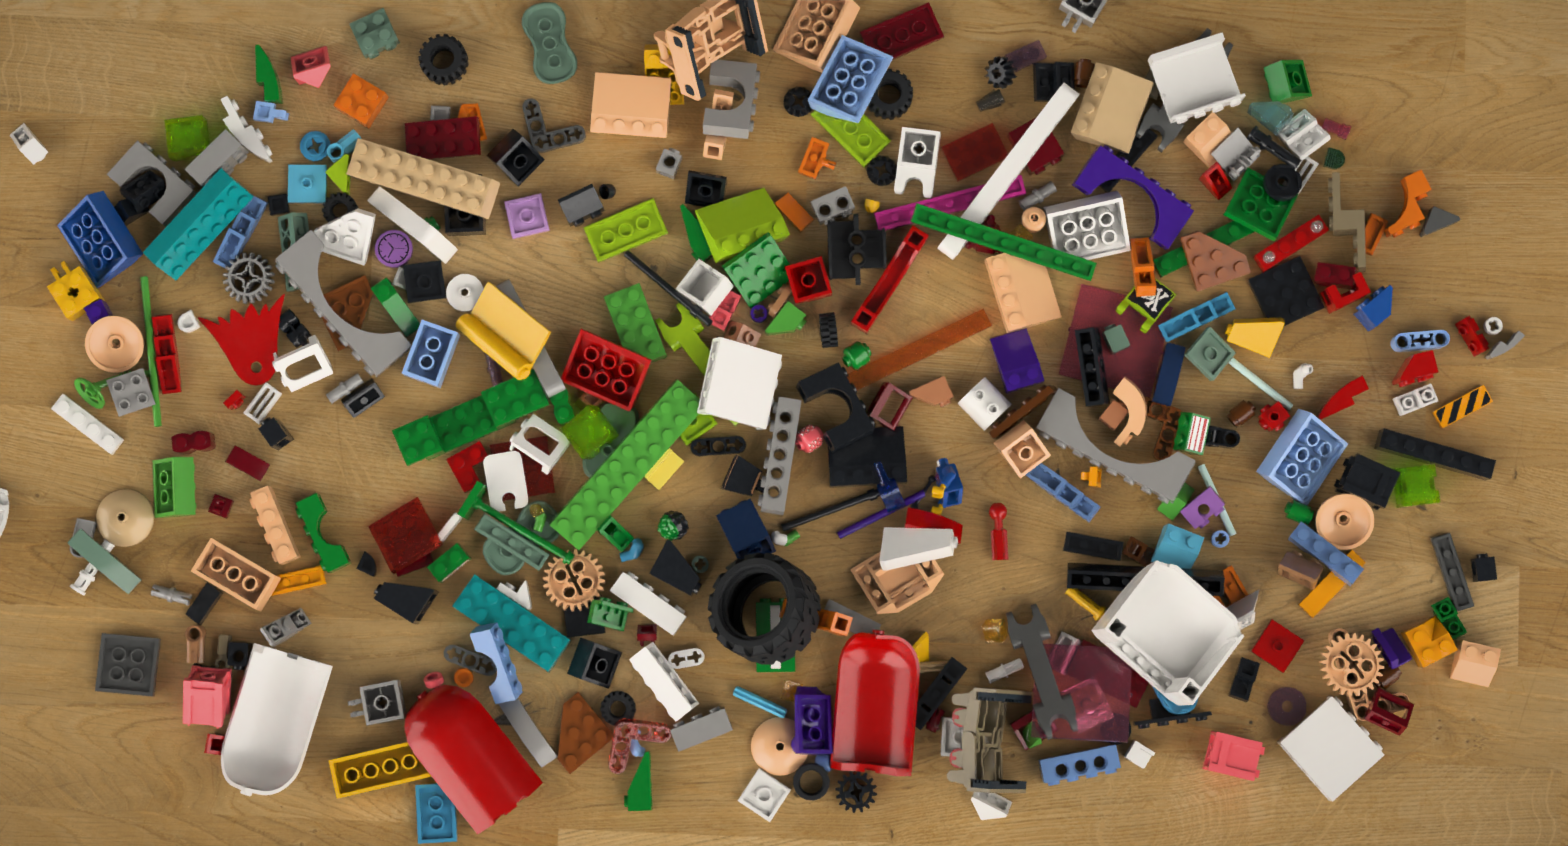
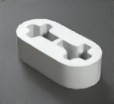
(688, 663)

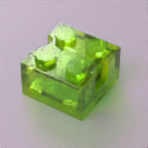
(186, 136)
(589, 431)
(1416, 486)

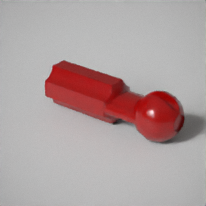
(999, 538)

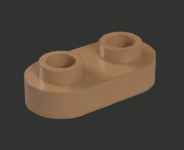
(775, 306)

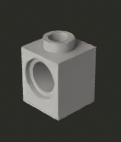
(671, 171)

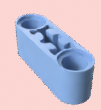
(1431, 344)

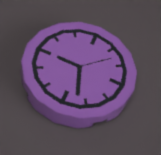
(393, 248)

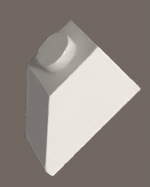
(28, 144)

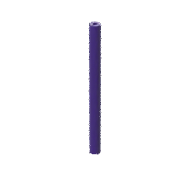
(877, 516)

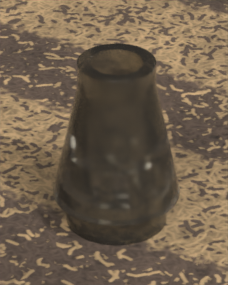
(991, 100)

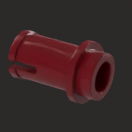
(934, 721)

